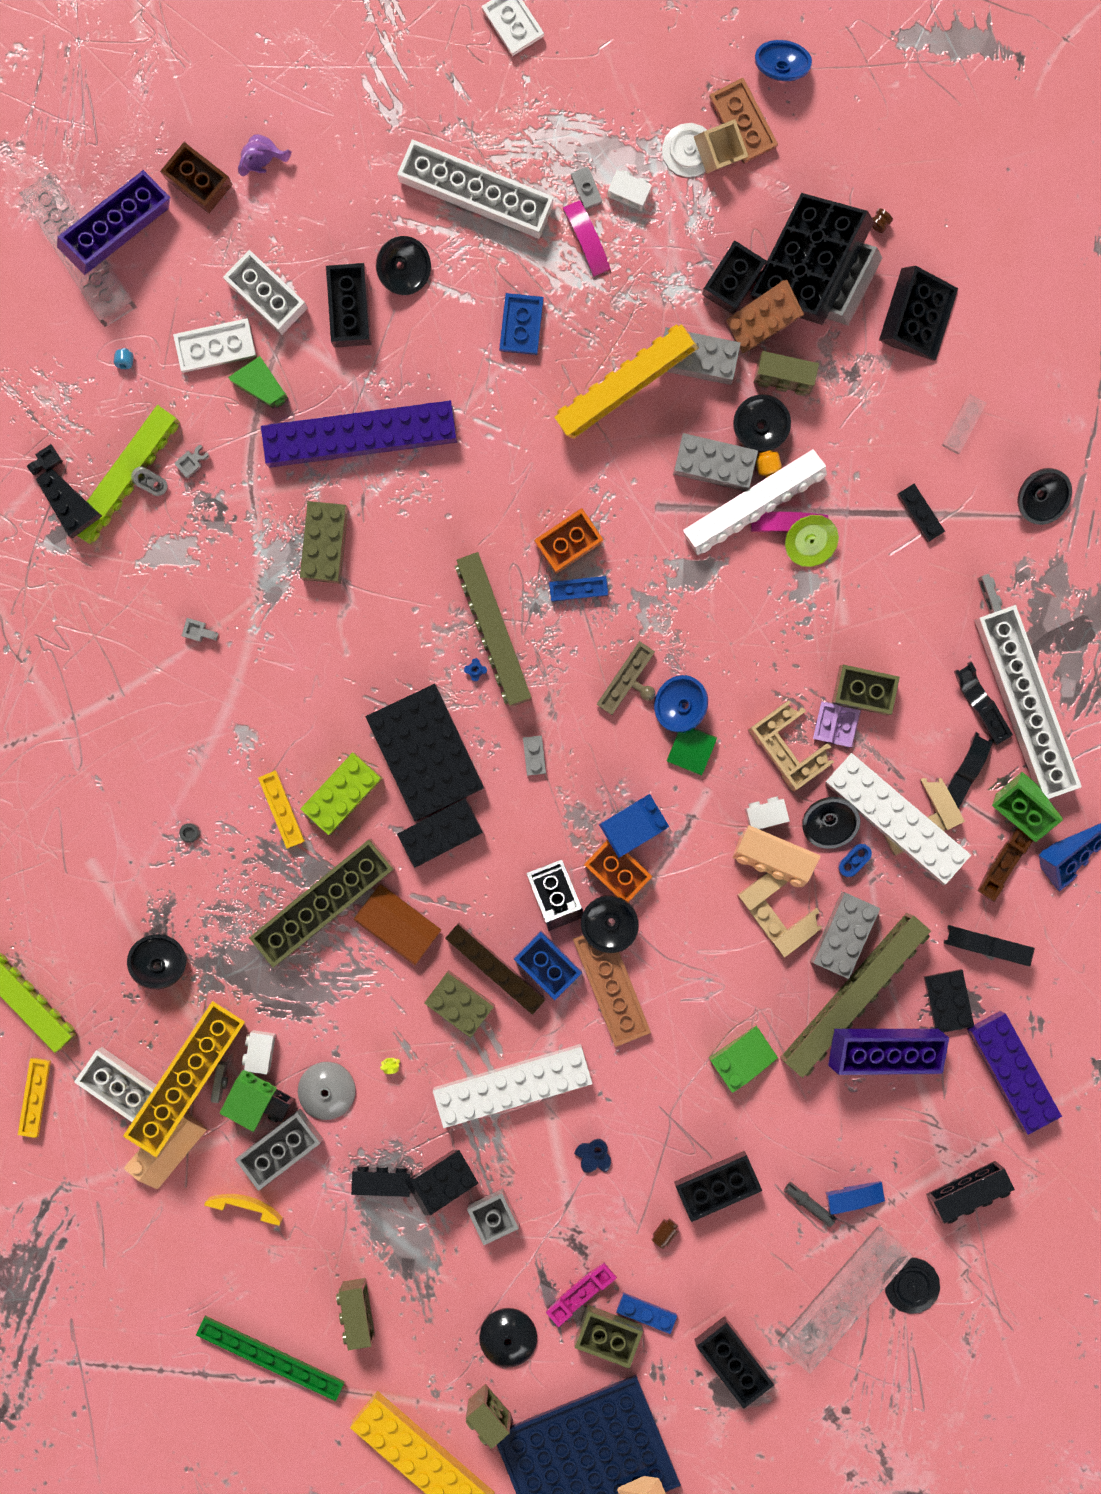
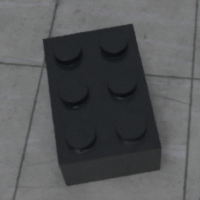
(734, 277)
(441, 1182)

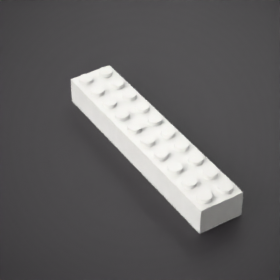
(1027, 702)

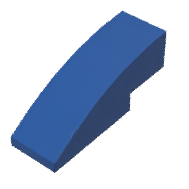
(854, 1197)

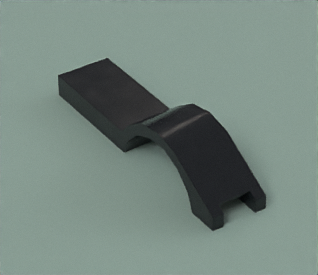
(982, 704)
(969, 768)
(990, 946)

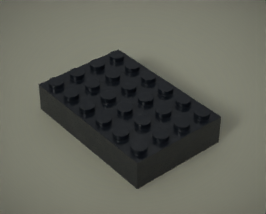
(815, 253)
(425, 752)

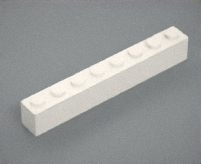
(755, 502)

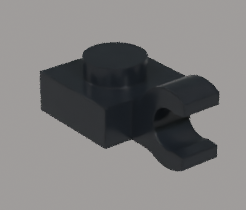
(47, 459)

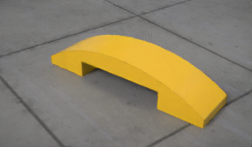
(269, 1214)

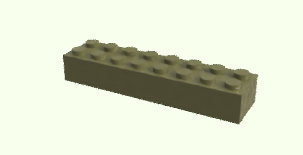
(494, 630)
(322, 903)

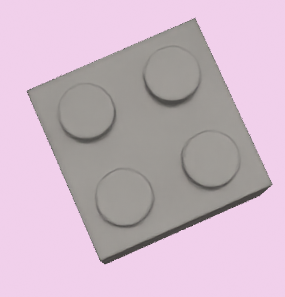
(493, 1216)

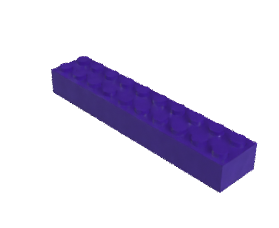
(358, 434)

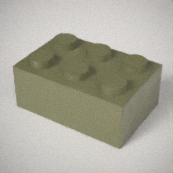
(786, 373)
(865, 690)
(459, 1004)
(356, 1314)
(608, 1336)
(488, 1417)

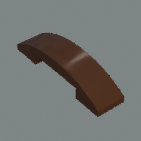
(1004, 864)

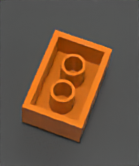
(568, 541)
(621, 875)

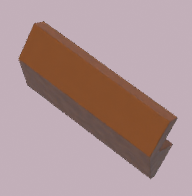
(397, 924)

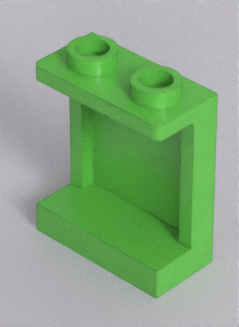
(248, 1100)

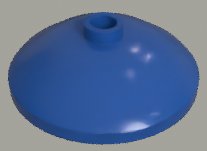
(783, 60)
(671, 703)

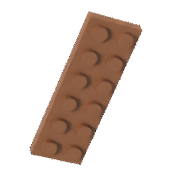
(613, 993)

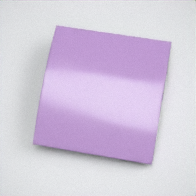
(836, 724)

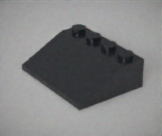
(918, 313)

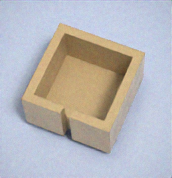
(720, 146)

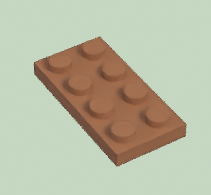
(738, 103)
(765, 316)

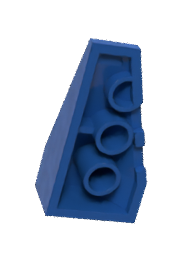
(1066, 856)

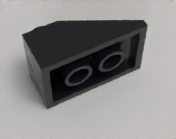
(555, 895)

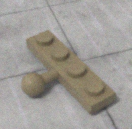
(627, 678)

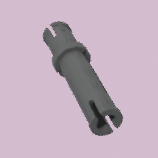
(802, 1198)

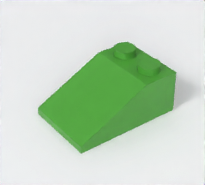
(1027, 807)
(743, 1058)

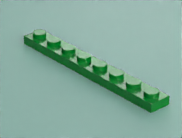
(270, 1358)

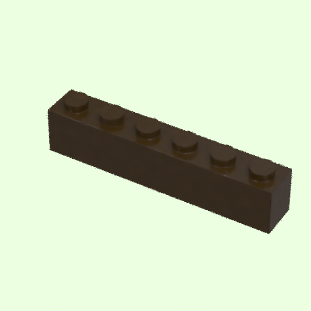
(495, 968)

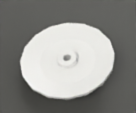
(681, 150)

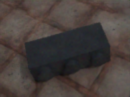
(380, 1181)

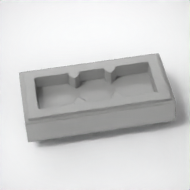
(586, 188)
(220, 1082)

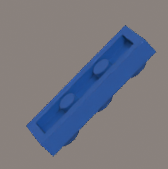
(578, 588)
(646, 1313)

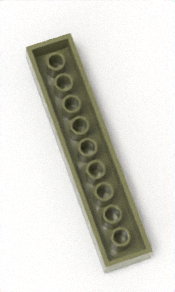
(856, 994)

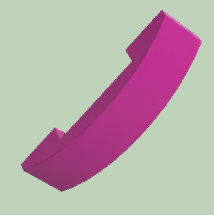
(587, 238)
(778, 521)
(580, 1293)

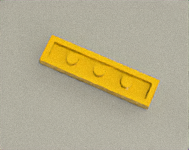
(281, 809)
(34, 1097)

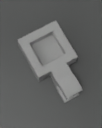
(196, 631)

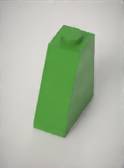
(260, 383)

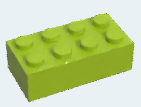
(341, 793)

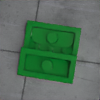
(692, 750)

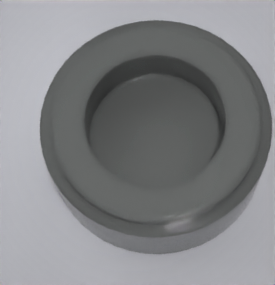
(189, 832)

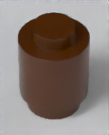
(665, 1233)

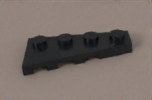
(67, 503)

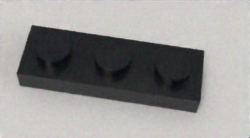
(921, 512)

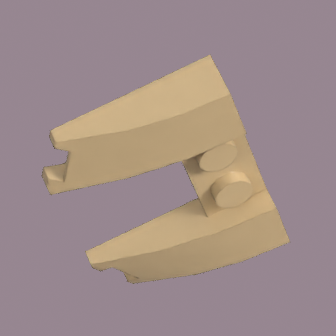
(766, 734)
(946, 814)
(784, 939)

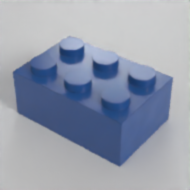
(548, 965)

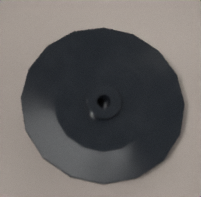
(914, 1287)

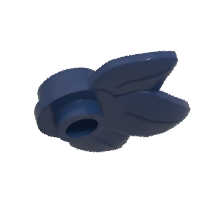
(591, 1158)

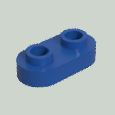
(854, 860)

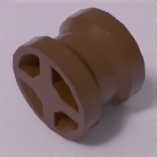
(881, 220)

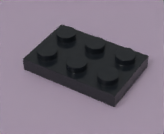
(949, 1001)

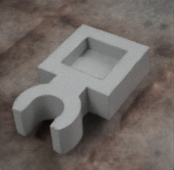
(189, 463)

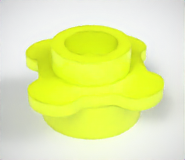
(390, 1065)

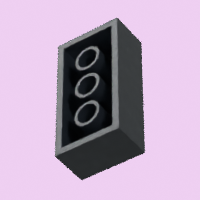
(348, 305)
(440, 833)
(718, 1186)
(970, 1192)
(734, 1362)

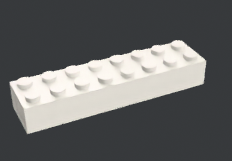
(475, 189)
(898, 819)
(512, 1086)

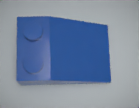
(634, 825)

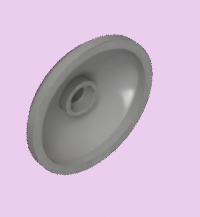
(327, 1077)

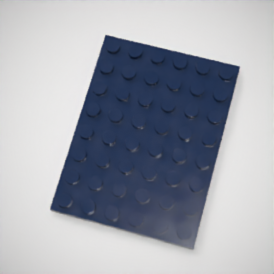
(589, 1445)

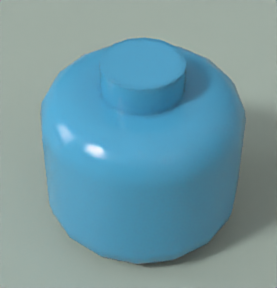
(123, 358)

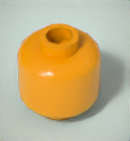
(768, 463)

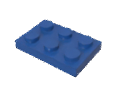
(521, 324)

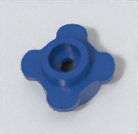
(470, 669)

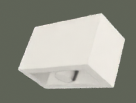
(629, 190)
(767, 814)
(259, 1052)

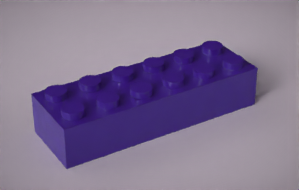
(113, 222)
(888, 1051)
(1014, 1072)

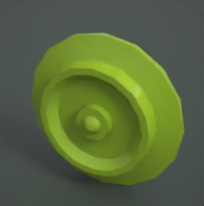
(811, 540)

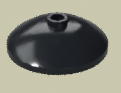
(414, 265)
(763, 410)
(1050, 502)
(833, 830)
(603, 934)
(153, 951)
(512, 1325)

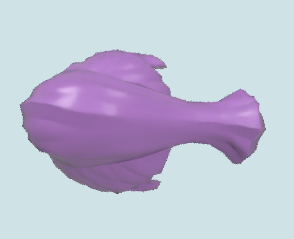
(259, 153)

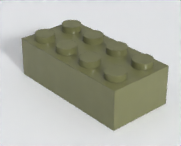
(324, 542)

